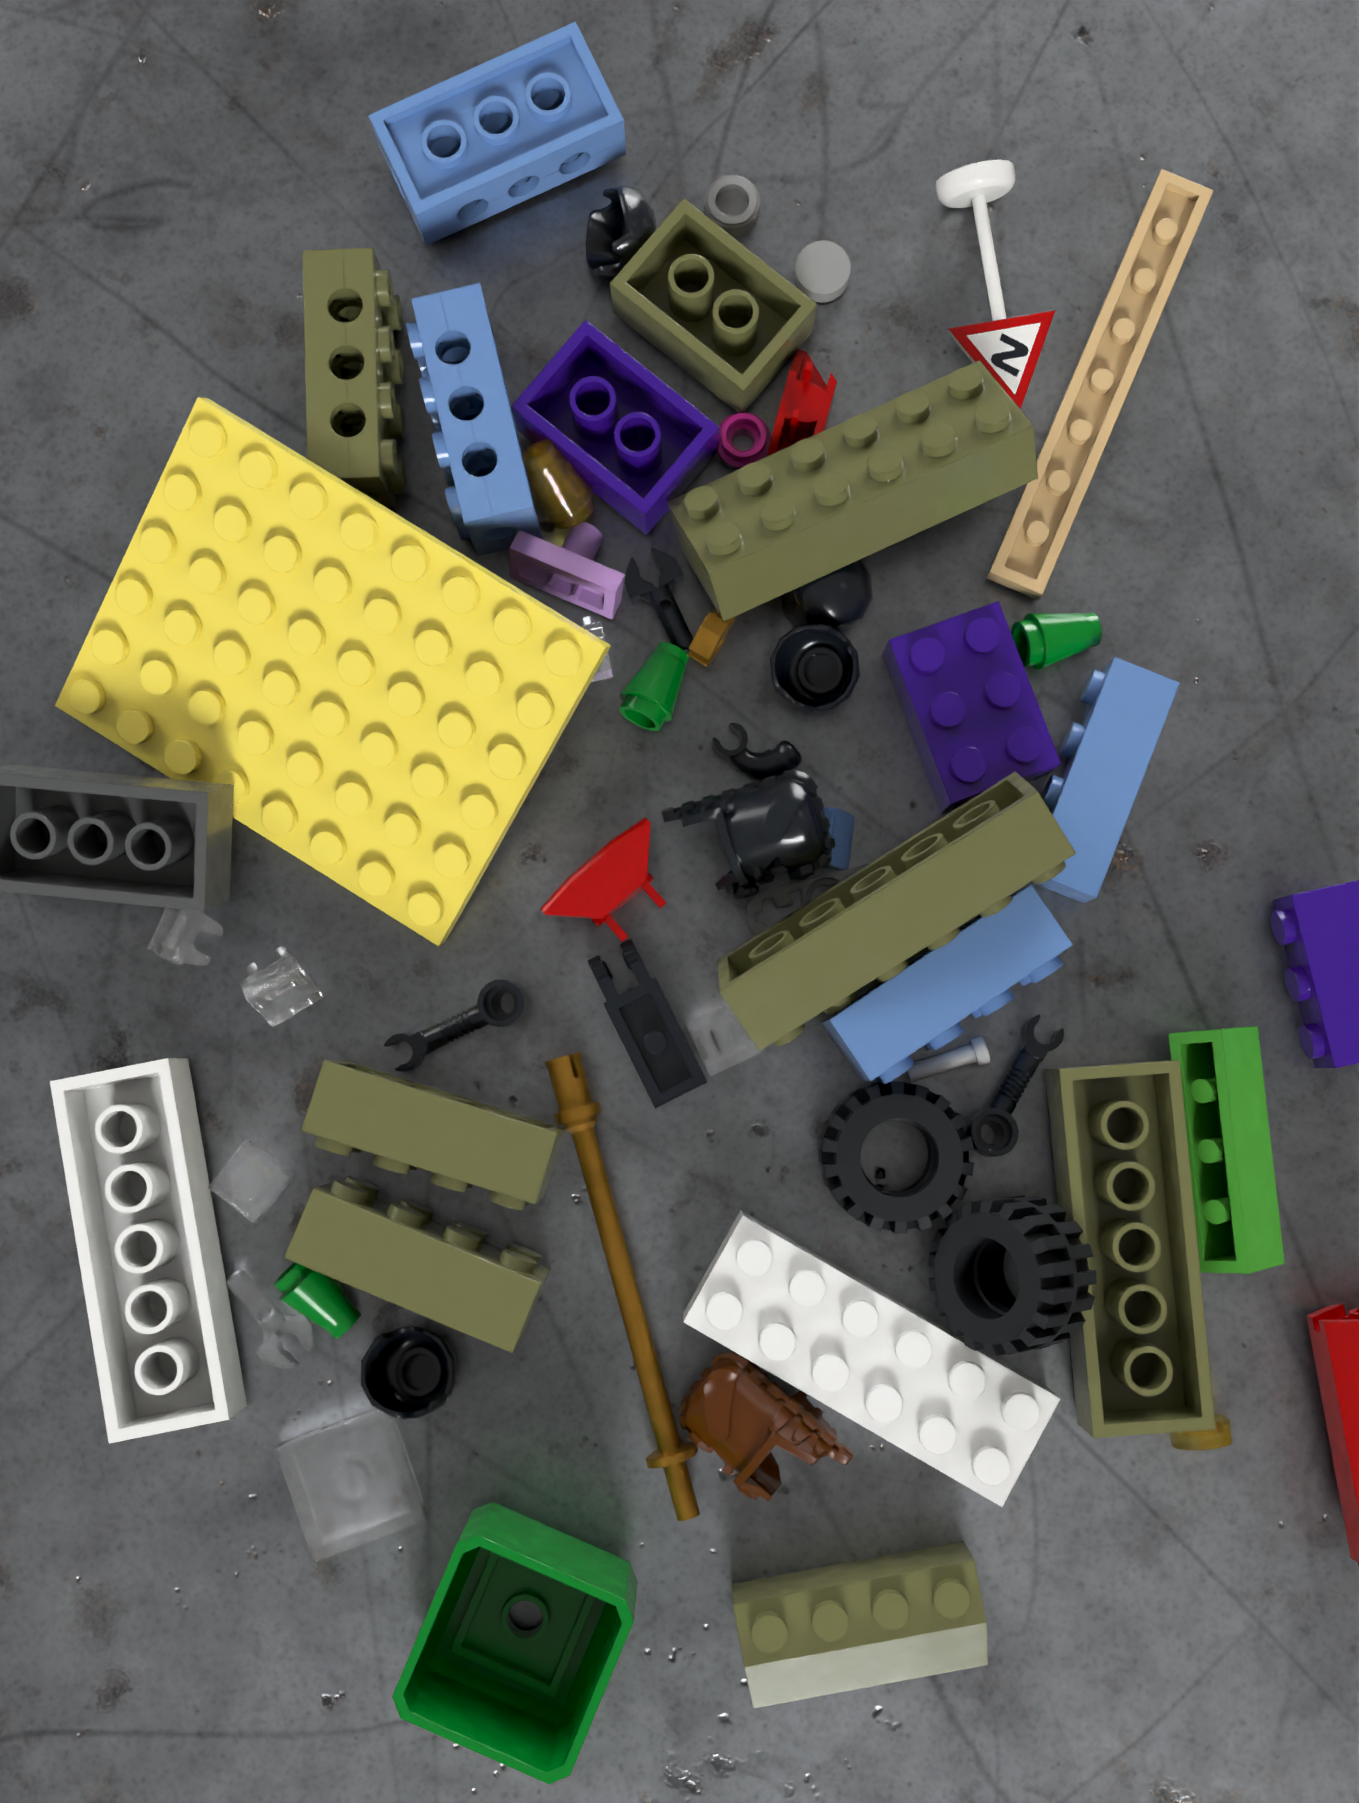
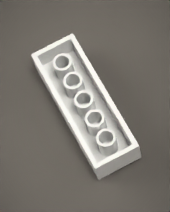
(148, 1249)
(871, 1358)

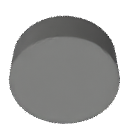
(732, 204)
(822, 271)

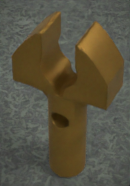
(710, 638)

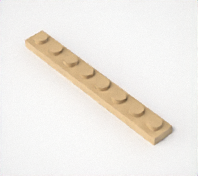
(1100, 384)

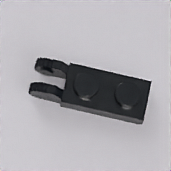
(649, 1031)

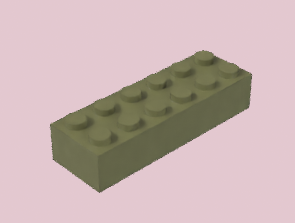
(854, 489)
(892, 911)
(1129, 1188)

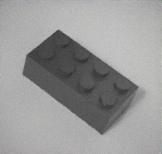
(115, 837)

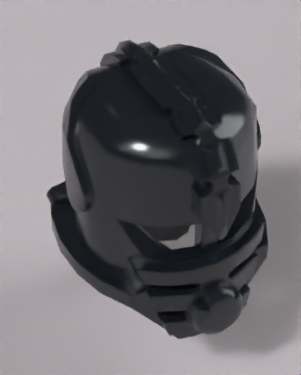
(765, 822)

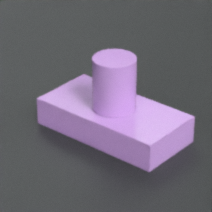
(568, 569)

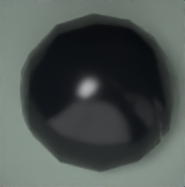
(618, 230)
(831, 600)
(815, 667)
(409, 1372)

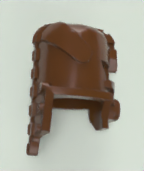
(748, 1415)

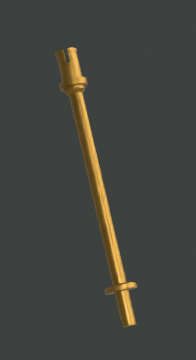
(579, 1119)

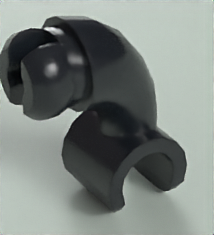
(758, 764)

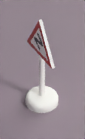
(1004, 345)

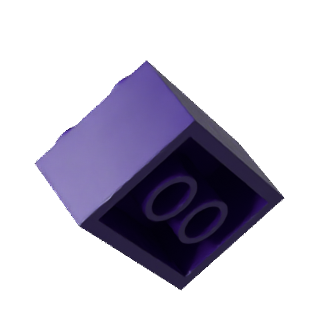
(617, 426)
(969, 705)

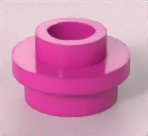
(743, 425)

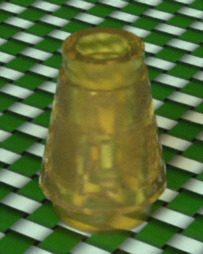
(558, 487)

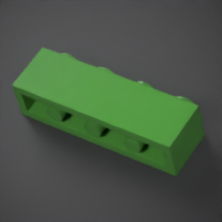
(1229, 1149)

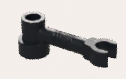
(484, 1013)
(1004, 1103)

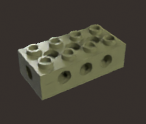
(353, 371)

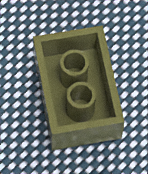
(712, 306)

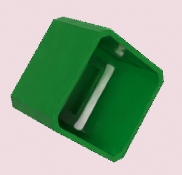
(509, 1688)

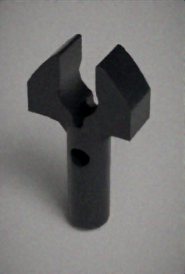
(661, 597)

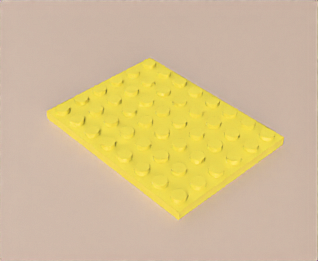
(330, 669)

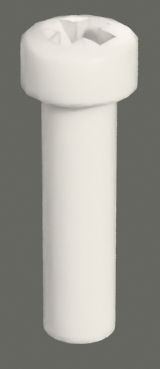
(976, 1052)

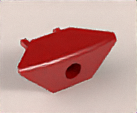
(803, 405)
(608, 881)

